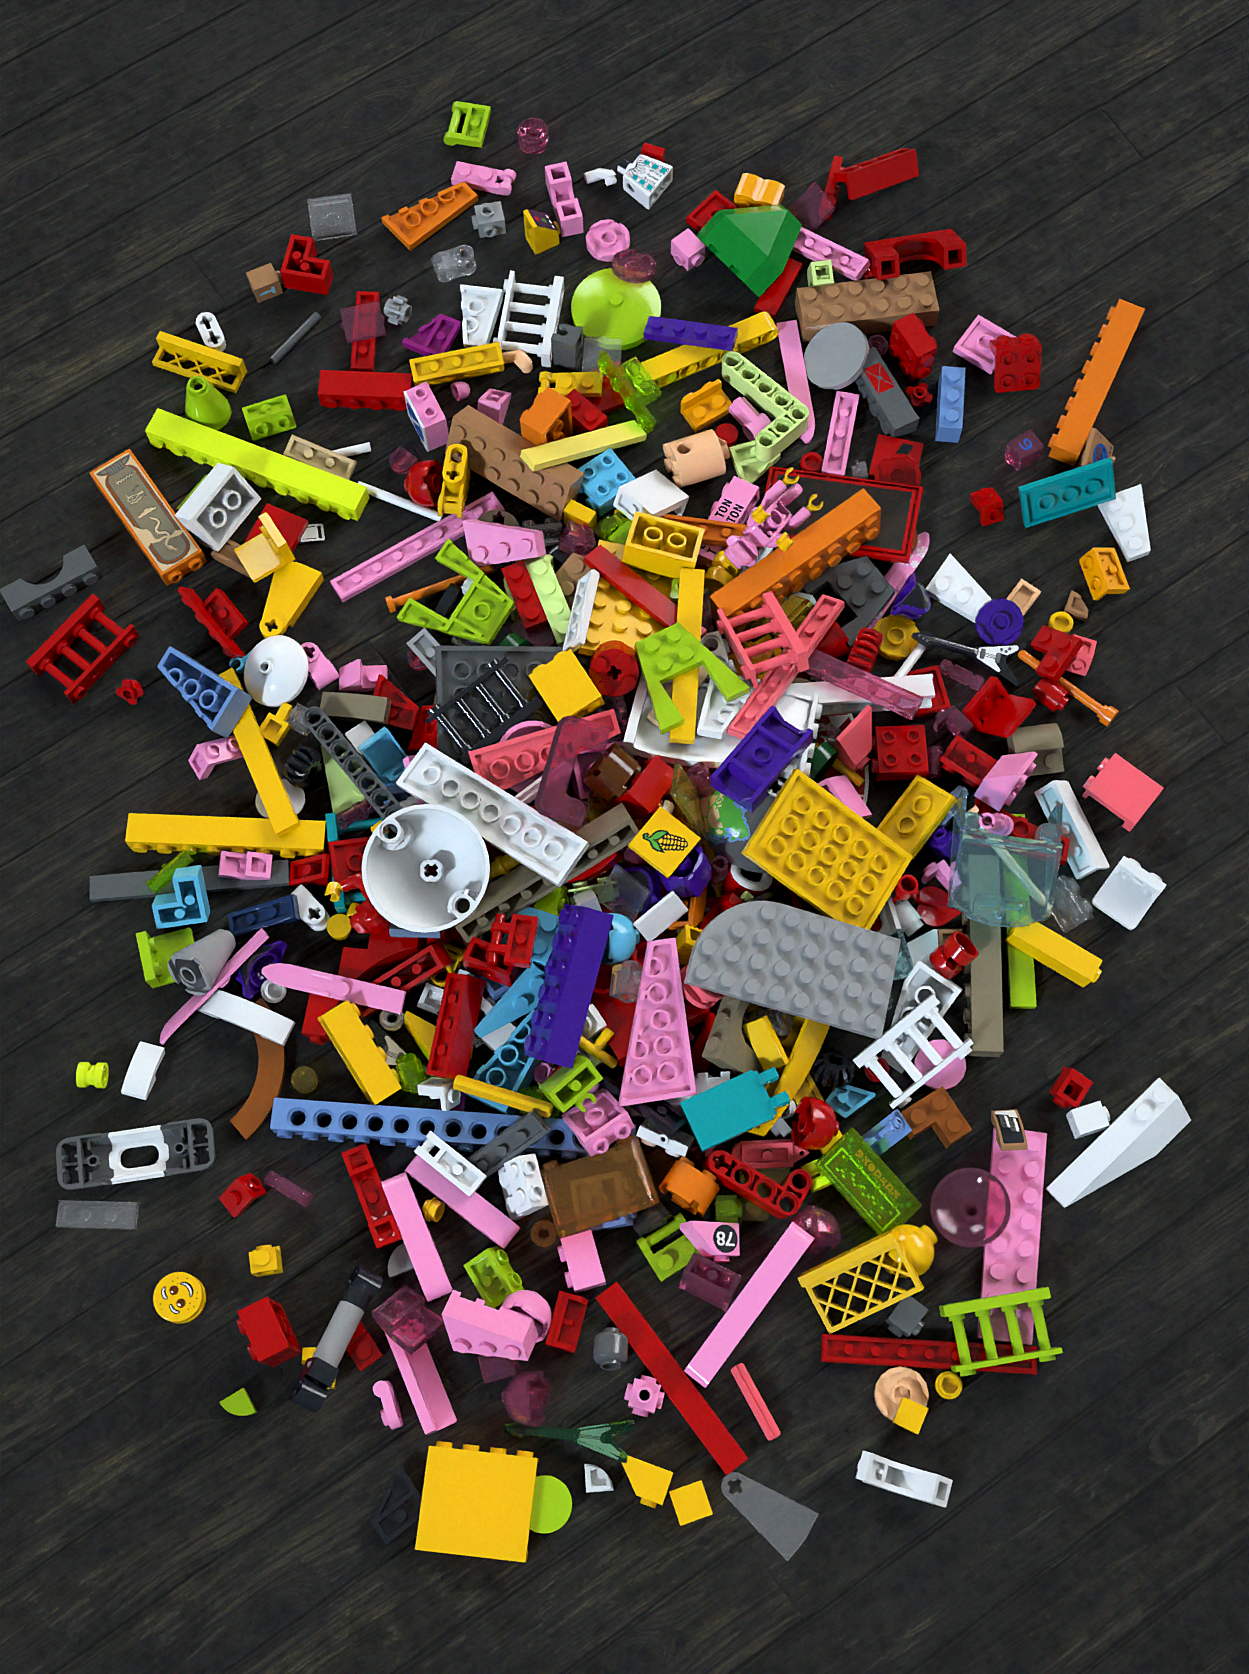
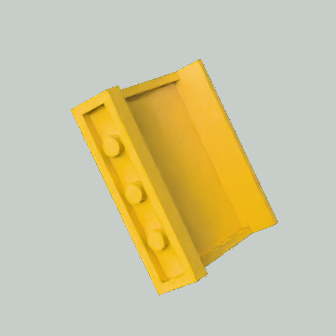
(477, 1502)

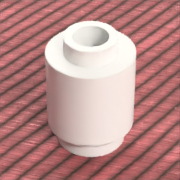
(908, 917)

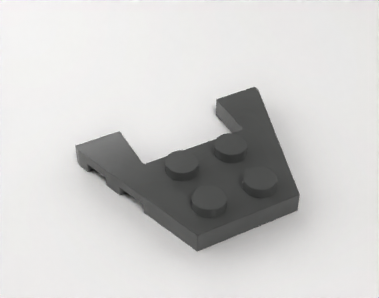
(861, 589)

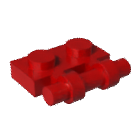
(520, 940)

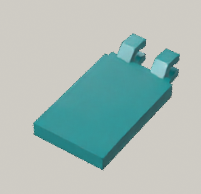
(733, 1108)

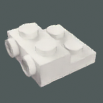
(522, 1186)

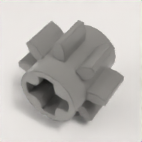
(397, 310)

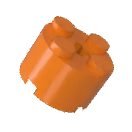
(690, 1187)

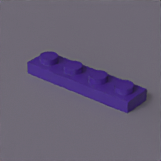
(690, 333)

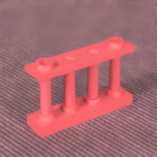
(778, 624)

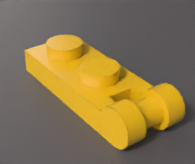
(586, 383)

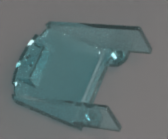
(1002, 876)

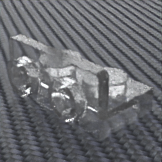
(1068, 905)

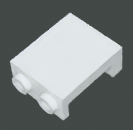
(650, 495)

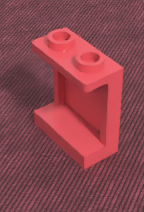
(1122, 790)

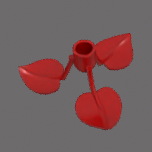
(931, 902)

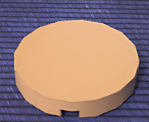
(899, 1383)

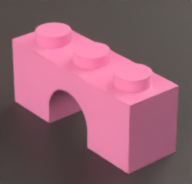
(562, 198)

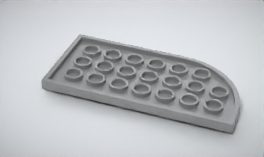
(797, 965)

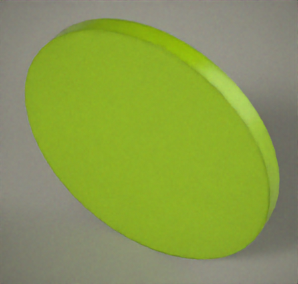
(550, 1505)

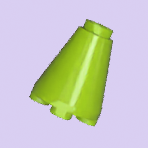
(206, 404)

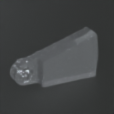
(774, 1516)

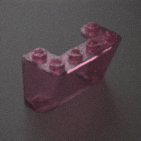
(568, 738)

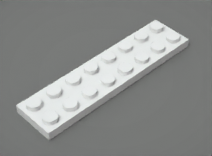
(495, 814)

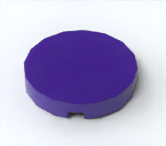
(999, 622)

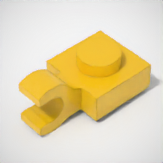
(274, 726)

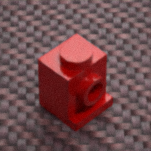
(1077, 1084)

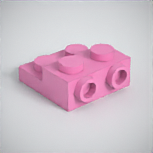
(600, 1124)

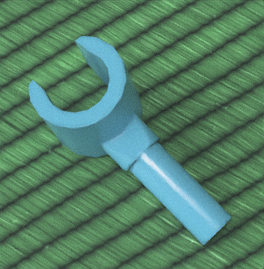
(233, 662)

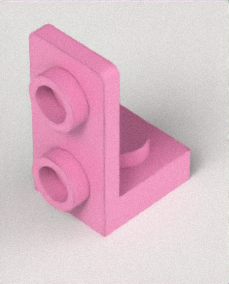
(214, 752)

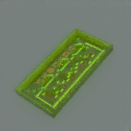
(867, 1183)

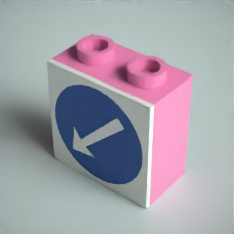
(426, 416)

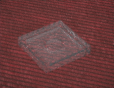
(332, 217)

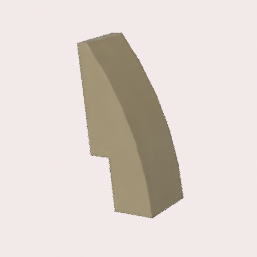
(356, 707)

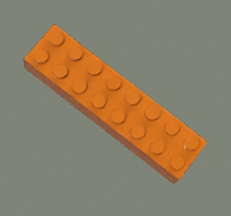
(814, 551)

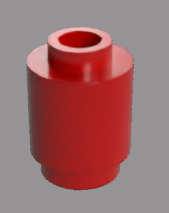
(1051, 694)

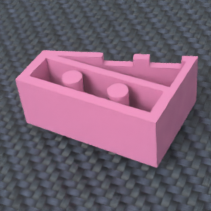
(500, 543)
(488, 1331)

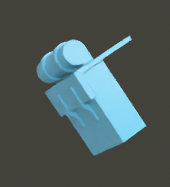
(384, 756)

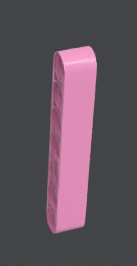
(749, 1304)

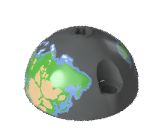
(731, 825)

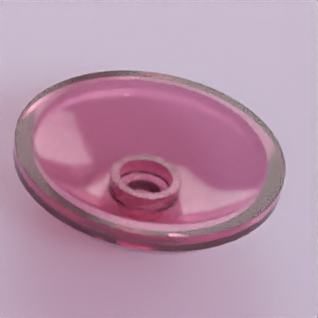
(967, 1190)

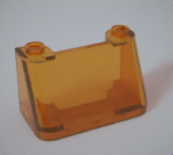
(599, 1187)

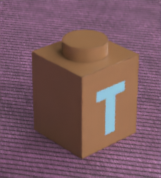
(265, 282)

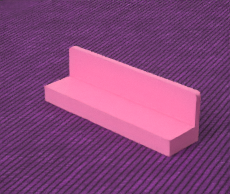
(424, 1387)

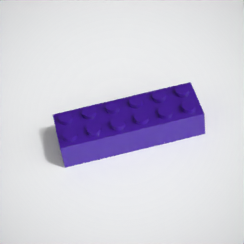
(568, 985)

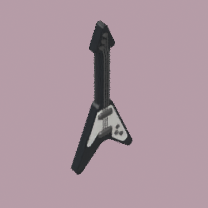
(990, 657)

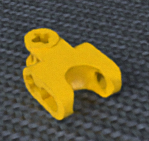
(455, 483)

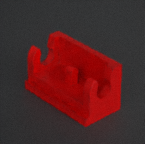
(567, 1322)

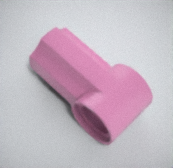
(748, 417)

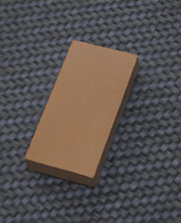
(228, 557)

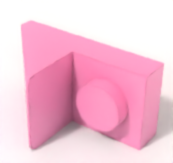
(360, 678)

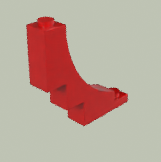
(364, 965)

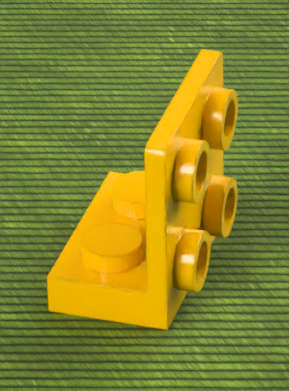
(264, 552)

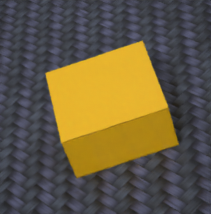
(579, 514)
(690, 1502)

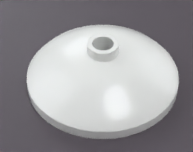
(285, 671)

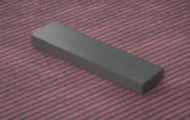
(509, 1143)

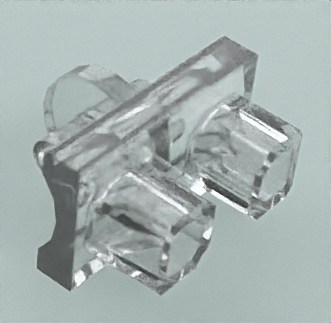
(551, 530)

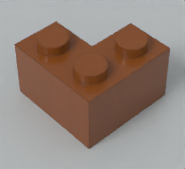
(941, 1114)

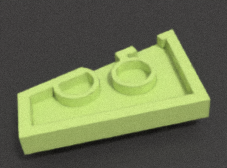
(341, 788)

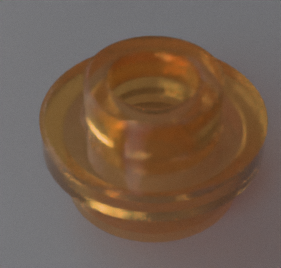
(537, 1227)

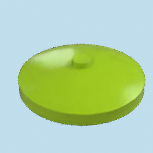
(614, 307)

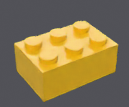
(661, 545)

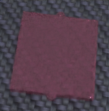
(812, 207)
(363, 322)

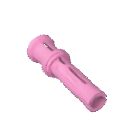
(997, 823)

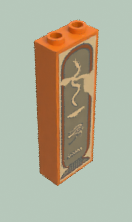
(148, 517)

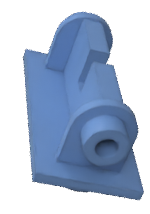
(887, 1132)

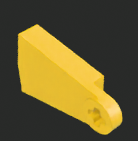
(288, 596)

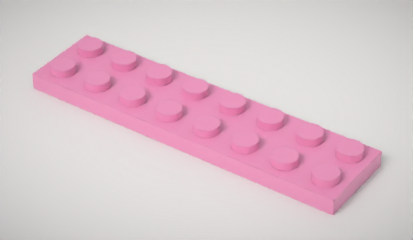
(1012, 1258)

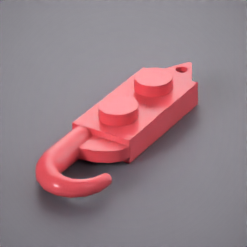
(765, 1153)

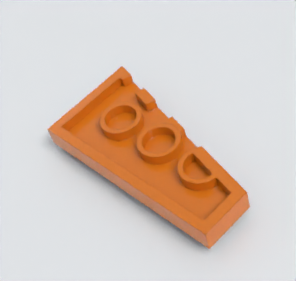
(421, 221)

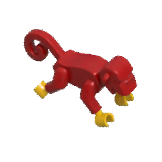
(363, 916)

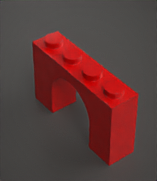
(939, 246)

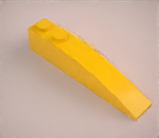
(801, 1050)

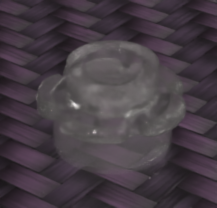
(859, 470)

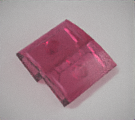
(407, 1319)

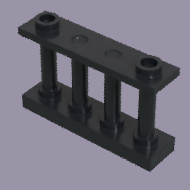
(505, 720)

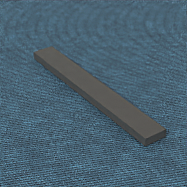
(133, 884)

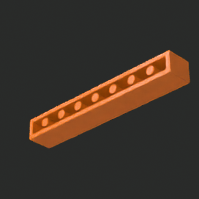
(1096, 382)

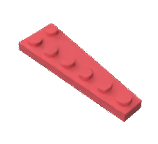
(526, 755)

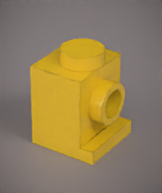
(265, 1260)

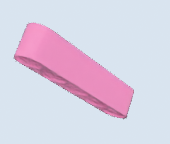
(473, 1209)
(416, 1236)

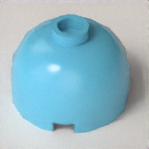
(620, 940)

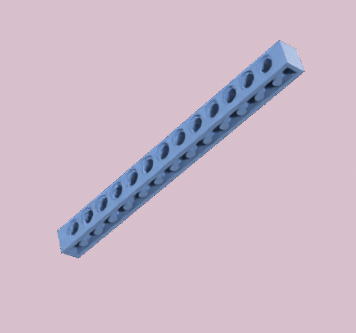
(287, 1109)

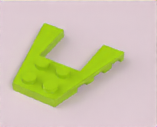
(478, 613)
(674, 654)

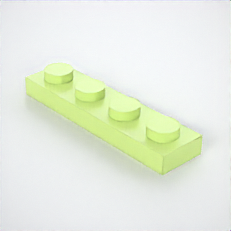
(551, 597)

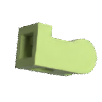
(820, 273)

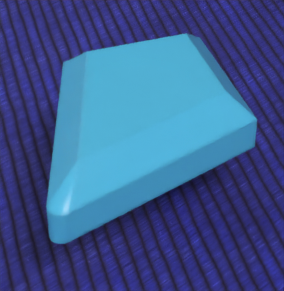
(848, 1100)

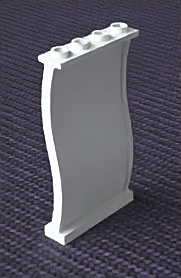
(645, 740)

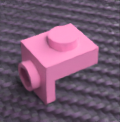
(940, 871)

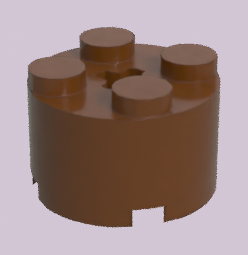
(611, 772)

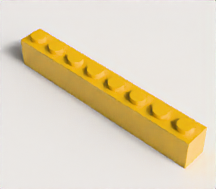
(220, 834)

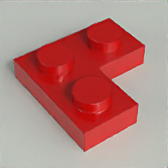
(1059, 651)

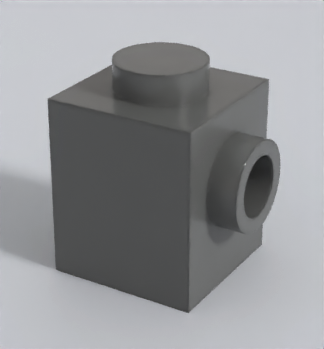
(906, 1317)

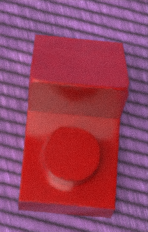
(310, 871)
(363, 1348)

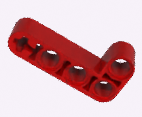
(754, 1178)

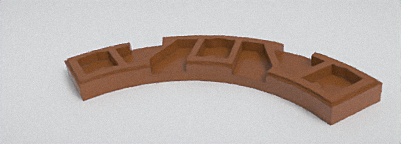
(266, 1087)

